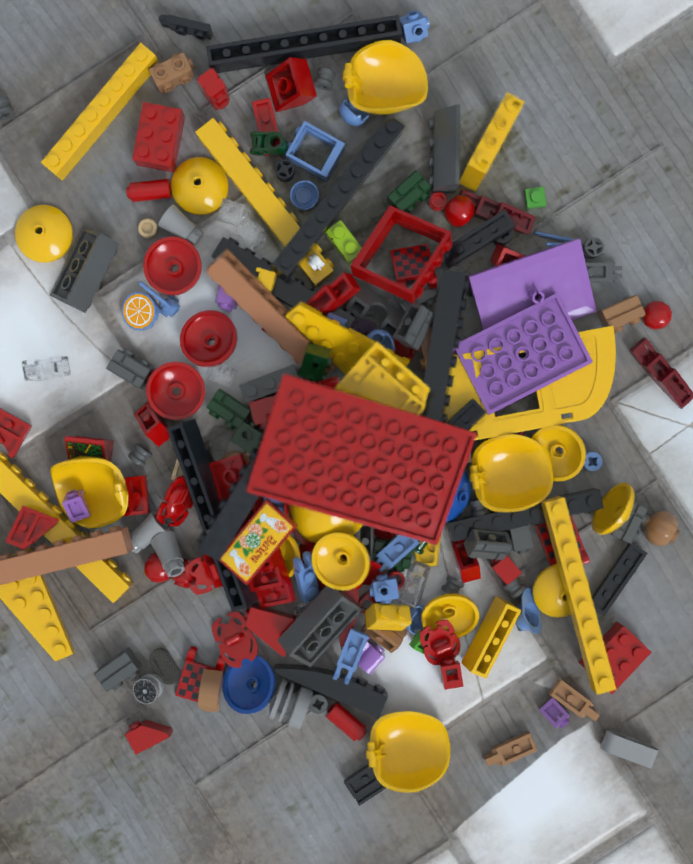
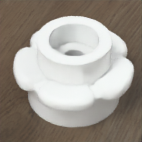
(315, 262)

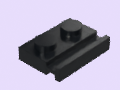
(363, 785)

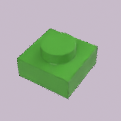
(535, 198)
(416, 644)

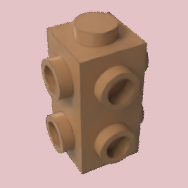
(172, 72)

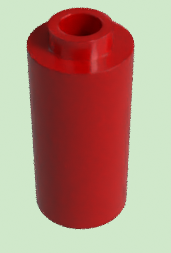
(149, 190)
(346, 721)

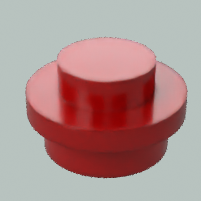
(437, 201)

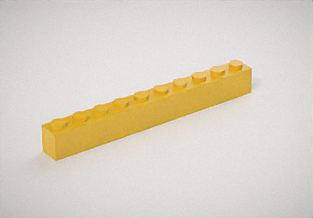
(258, 193)
(22, 492)
(578, 595)

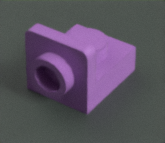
(76, 505)
(555, 713)

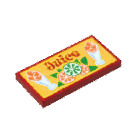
(257, 541)

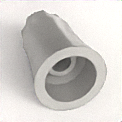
(180, 225)
(146, 531)
(168, 552)

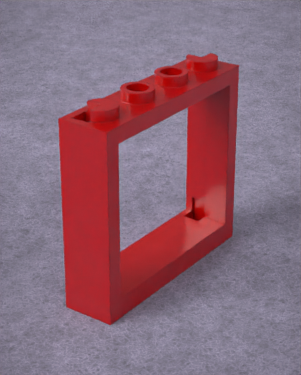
(413, 223)

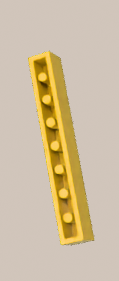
(100, 112)

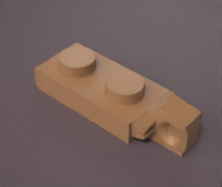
(573, 700)
(511, 750)

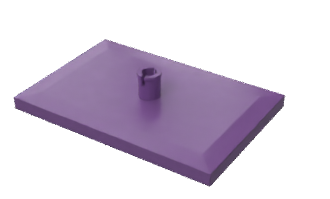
(513, 285)
(550, 353)

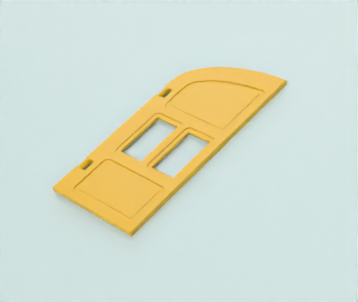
(577, 393)

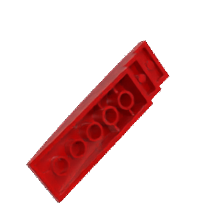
(273, 580)

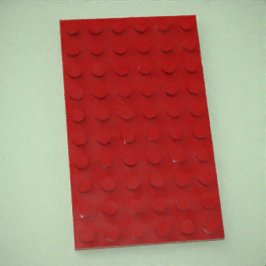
(360, 460)

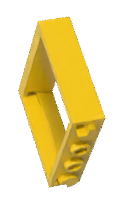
(491, 141)

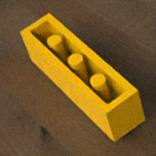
(491, 637)

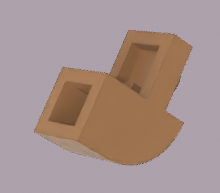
(210, 690)

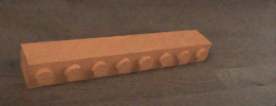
(259, 304)
(65, 554)

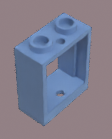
(337, 145)

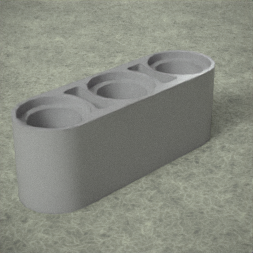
(629, 748)

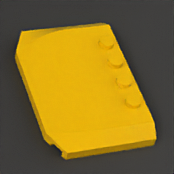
(386, 381)

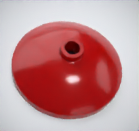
(163, 256)
(200, 331)
(161, 395)

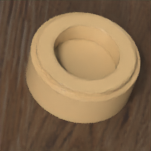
(148, 228)

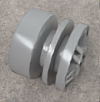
(290, 704)

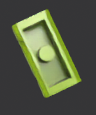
(343, 242)

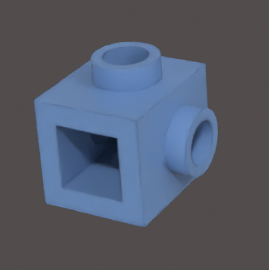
(414, 26)
(391, 591)

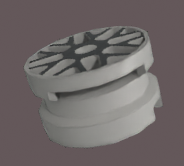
(142, 689)

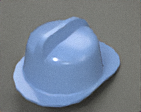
(529, 617)

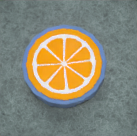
(140, 311)

